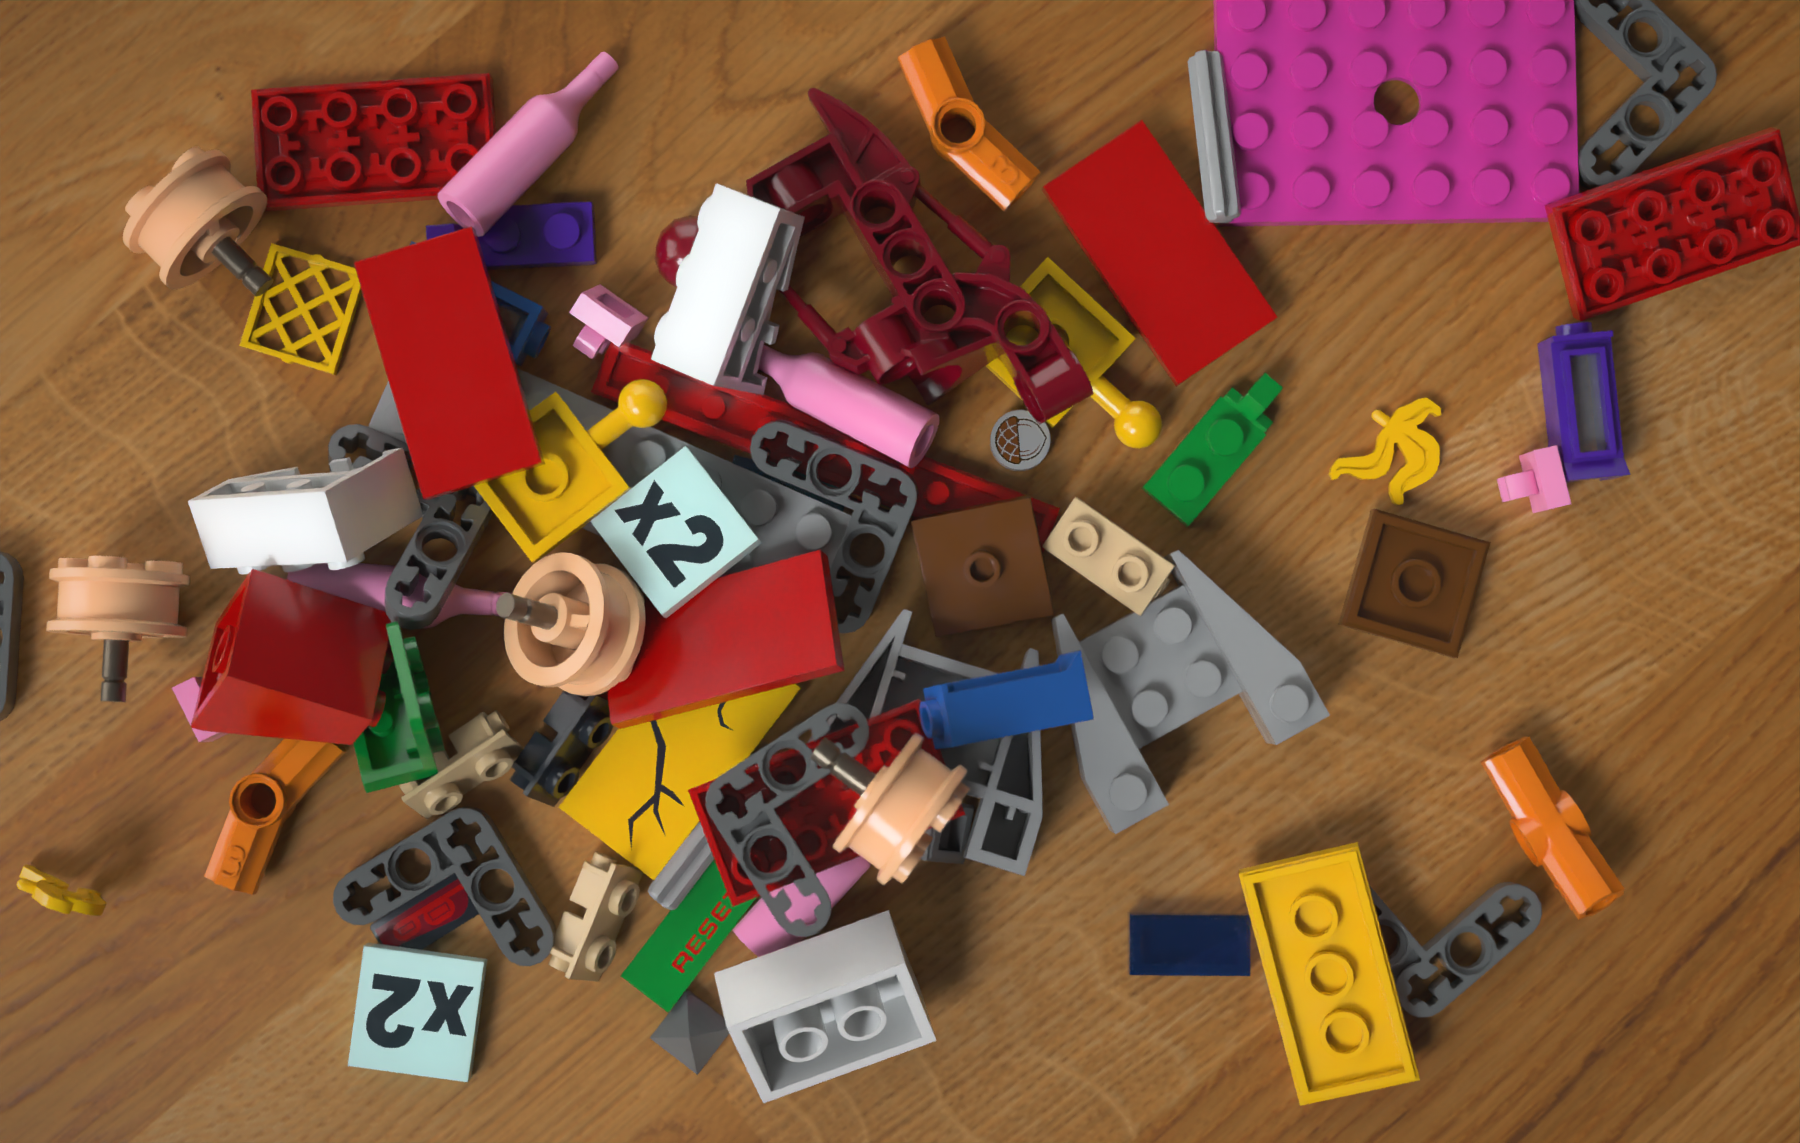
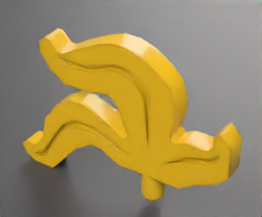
(1417, 446)
(55, 895)

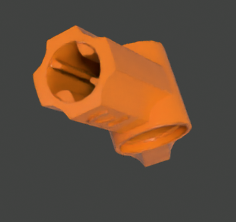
(943, 95)
(1552, 828)
(251, 837)

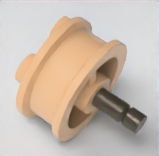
(197, 222)
(119, 606)
(573, 624)
(895, 805)

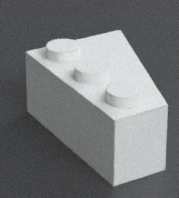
(729, 291)
(307, 516)

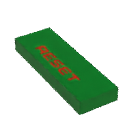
(685, 941)

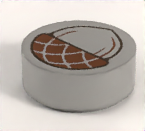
(1019, 441)

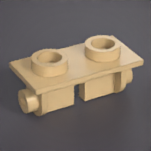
(1109, 556)
(483, 755)
(588, 944)

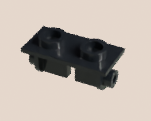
(551, 768)

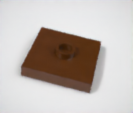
(983, 566)
(1414, 583)

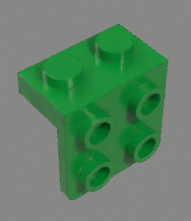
(408, 731)

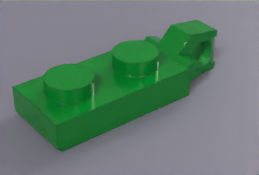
(1213, 450)

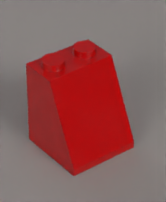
(294, 664)

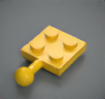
(1096, 343)
(577, 480)

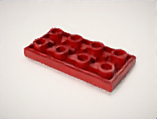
(368, 139)
(1675, 224)
(1159, 253)
(449, 363)
(734, 641)
(814, 815)

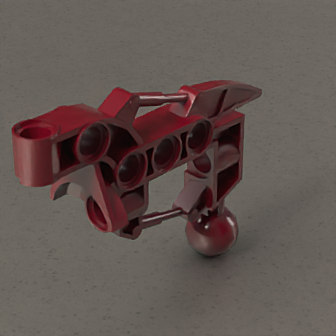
(863, 170)

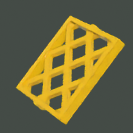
(289, 353)

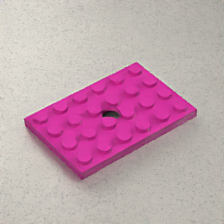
(1489, 127)

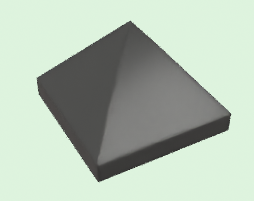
(951, 842)
(691, 1032)

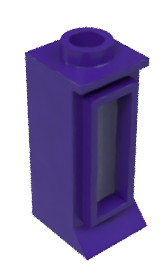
(1582, 402)

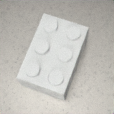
(824, 1007)

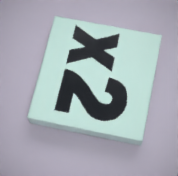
(675, 532)
(417, 1012)

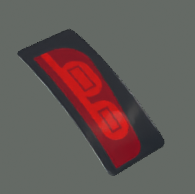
(426, 916)

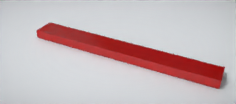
(736, 415)

